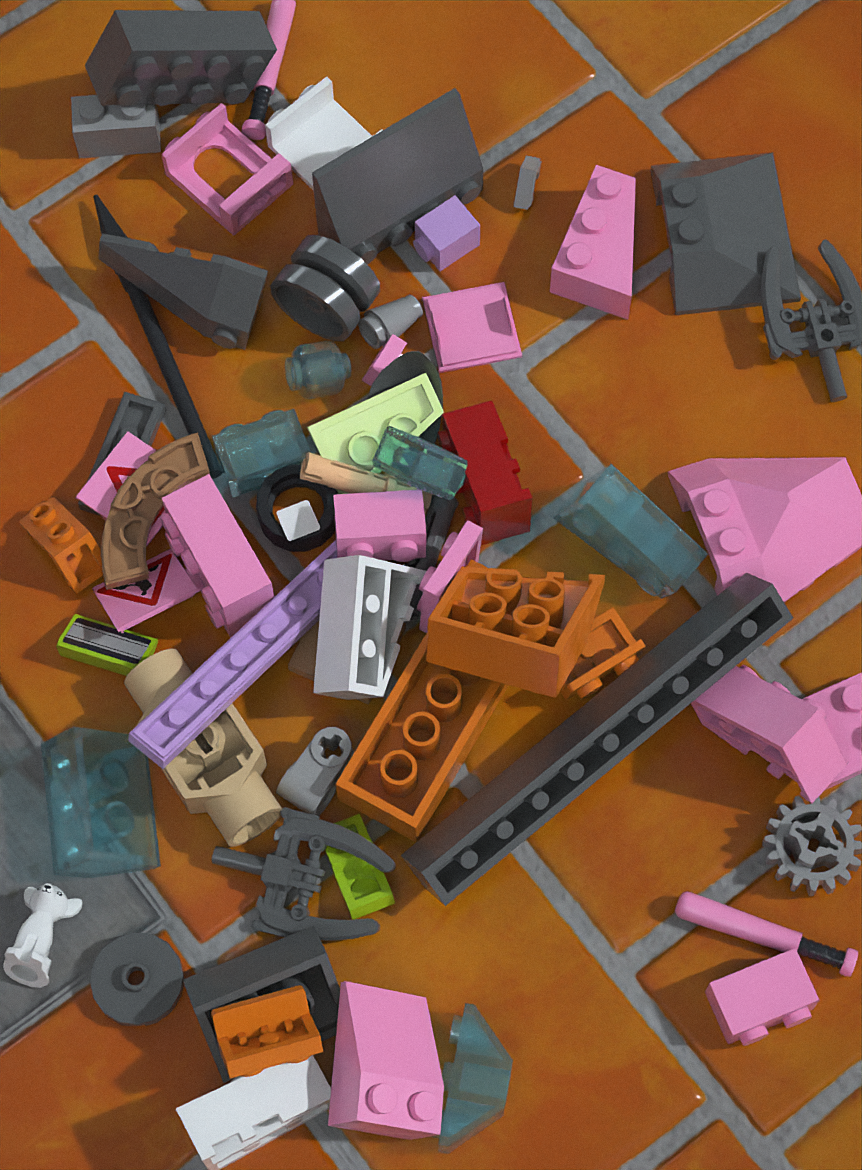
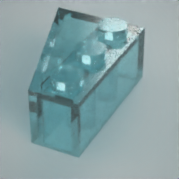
(631, 532)

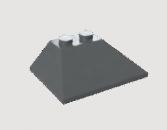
(718, 229)

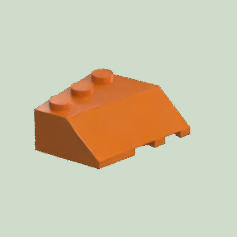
(513, 626)

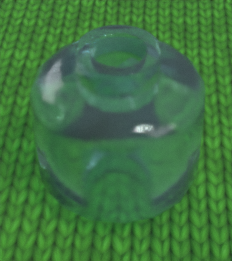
(317, 369)

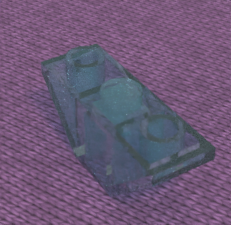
(475, 1080)

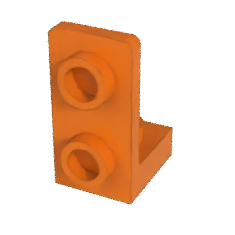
(66, 542)

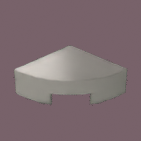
(526, 182)

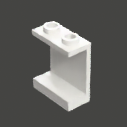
(313, 131)

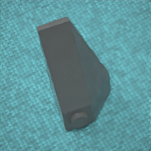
(211, 296)

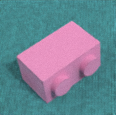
(381, 525)
(762, 997)

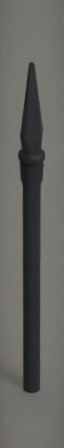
(161, 348)

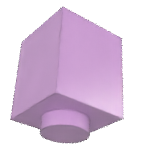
(446, 233)

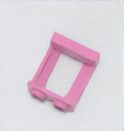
(212, 131)

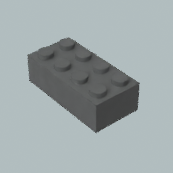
(179, 57)

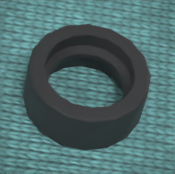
(272, 487)

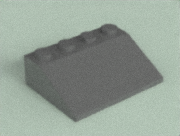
(398, 176)

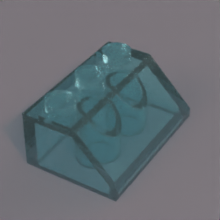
(98, 804)

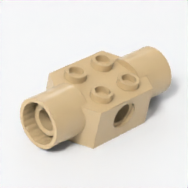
(220, 766)

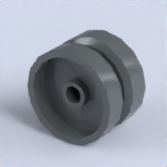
(325, 288)

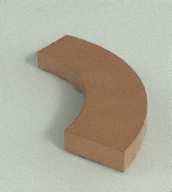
(140, 503)

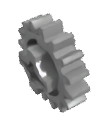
(829, 851)

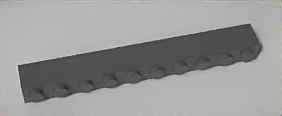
(596, 737)

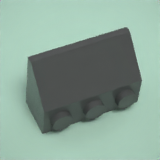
(274, 967)

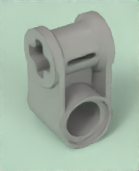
(313, 777)

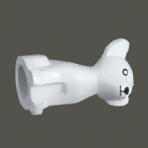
(28, 958)

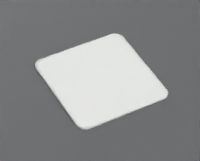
(298, 520)

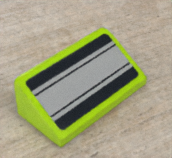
(104, 646)

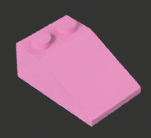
(385, 1065)

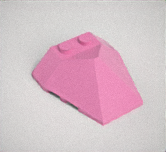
(773, 517)

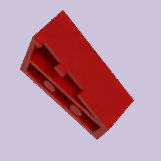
(491, 478)

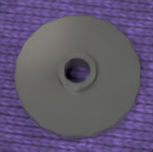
(143, 1002)

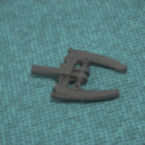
(821, 335)
(284, 872)

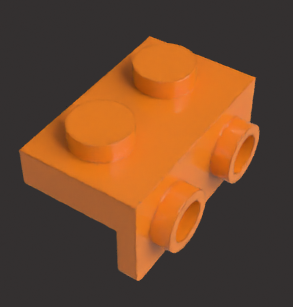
(607, 650)
(266, 1032)

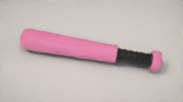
(279, 27)
(760, 931)

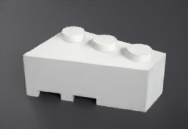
(360, 624)
(254, 1111)

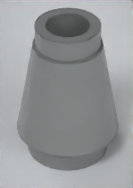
(389, 319)

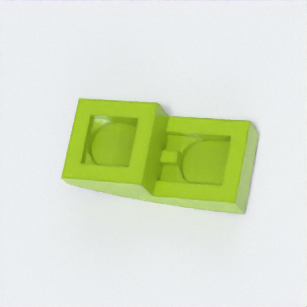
(360, 883)

